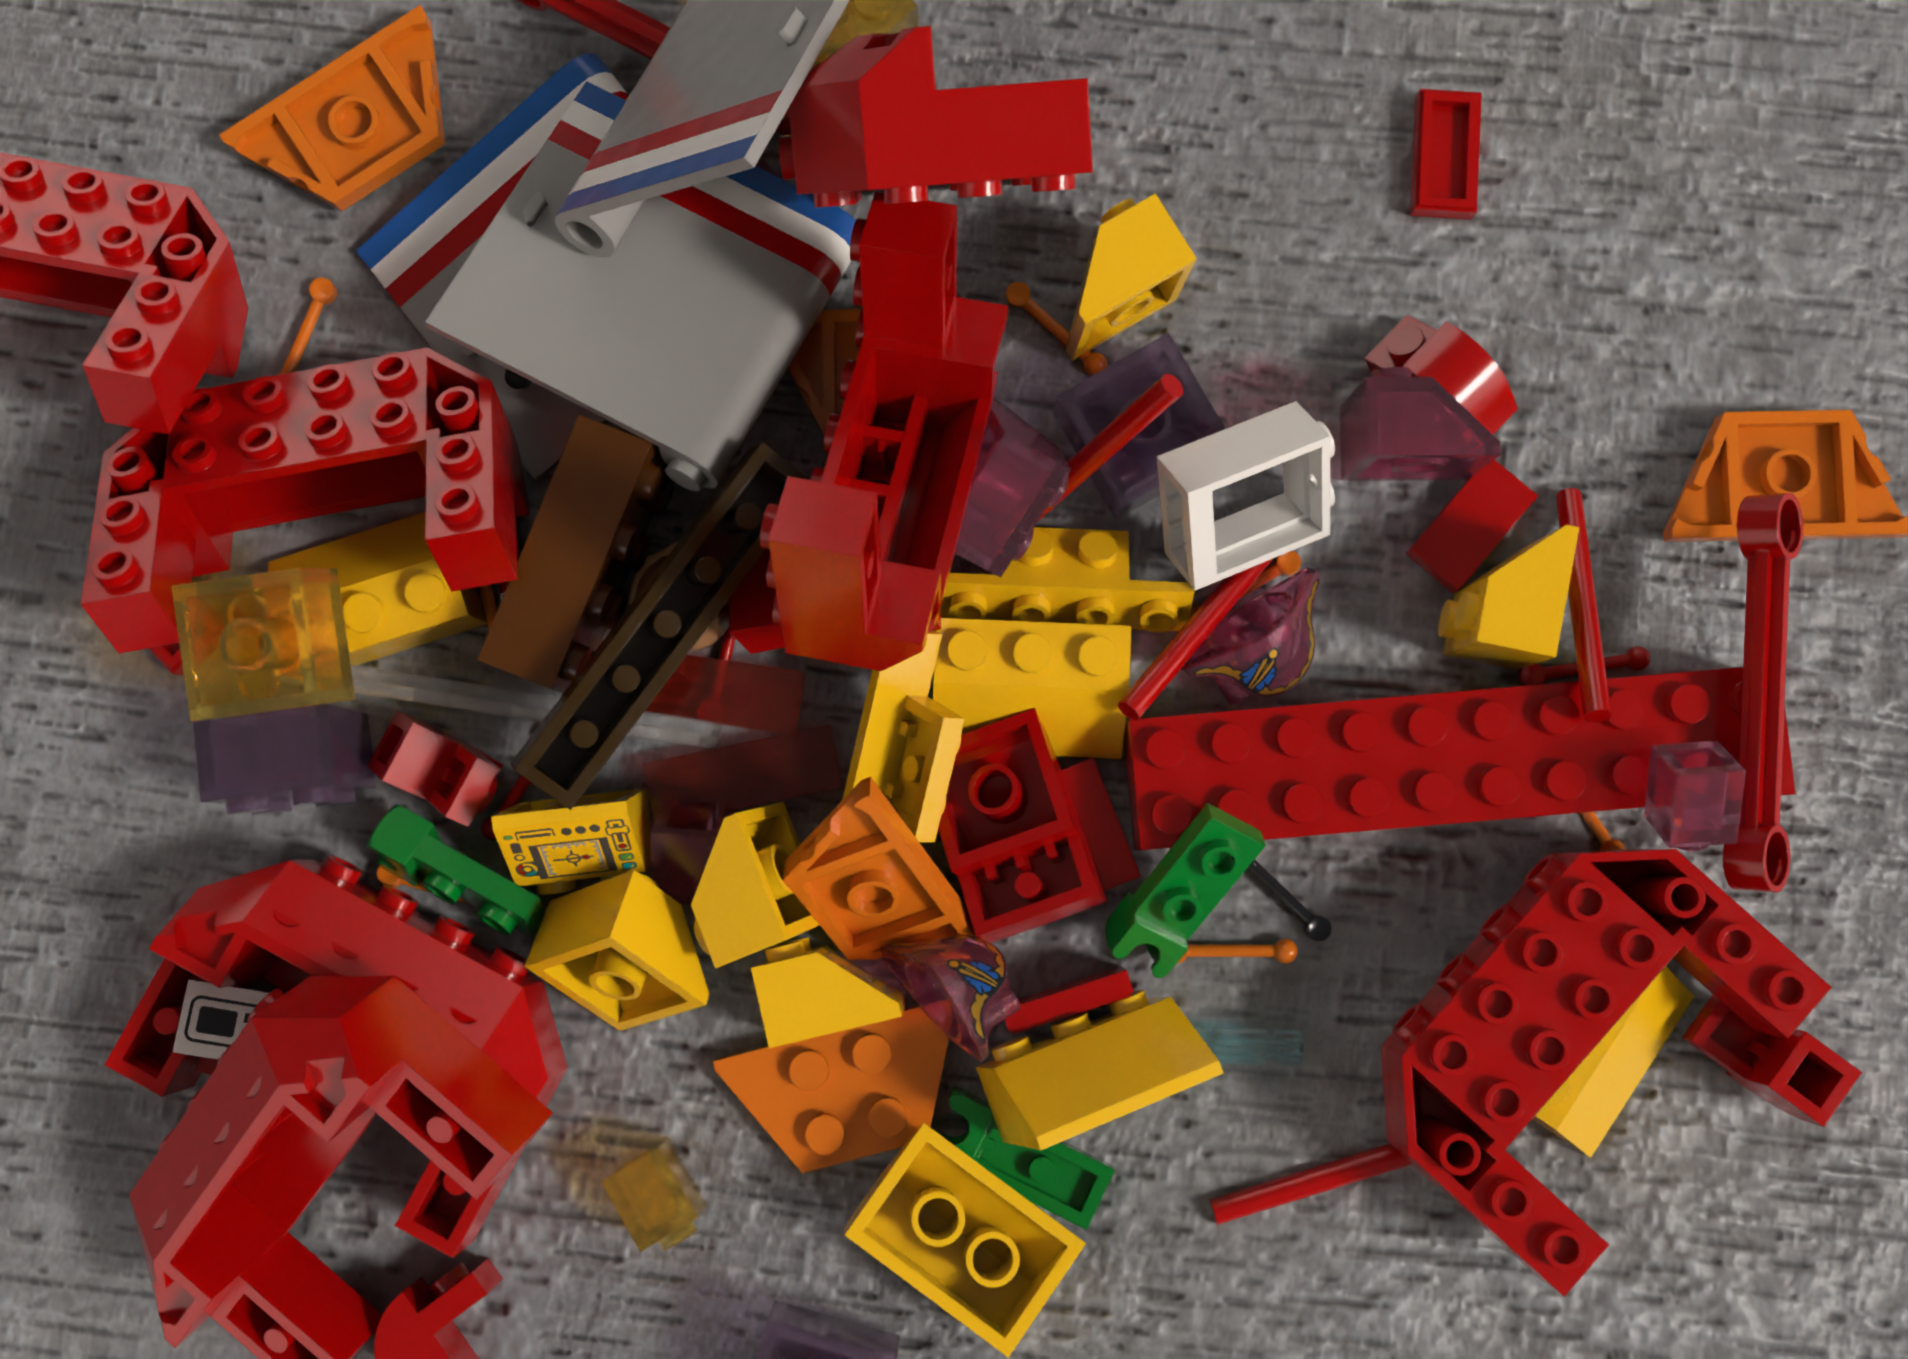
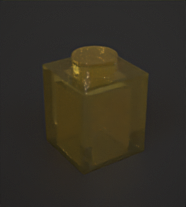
(655, 1197)

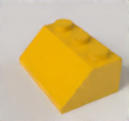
(391, 589)
(1060, 669)
(1094, 1070)
(1607, 1077)
(963, 1238)

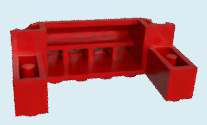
(879, 123)
(132, 255)
(295, 453)
(875, 532)
(327, 922)
(1535, 1002)
(274, 1132)

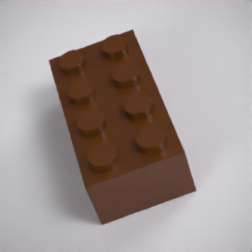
(579, 555)

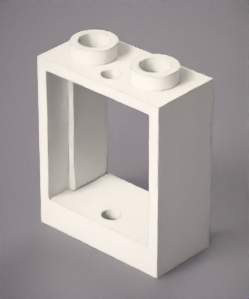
(1220, 548)

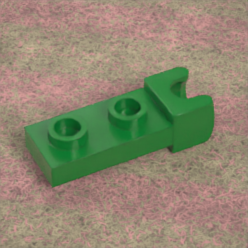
(412, 850)
(1183, 888)
(1053, 1178)

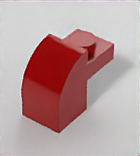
(1453, 362)
(436, 768)
(1789, 1072)
(422, 1325)

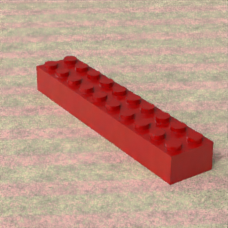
(1422, 756)

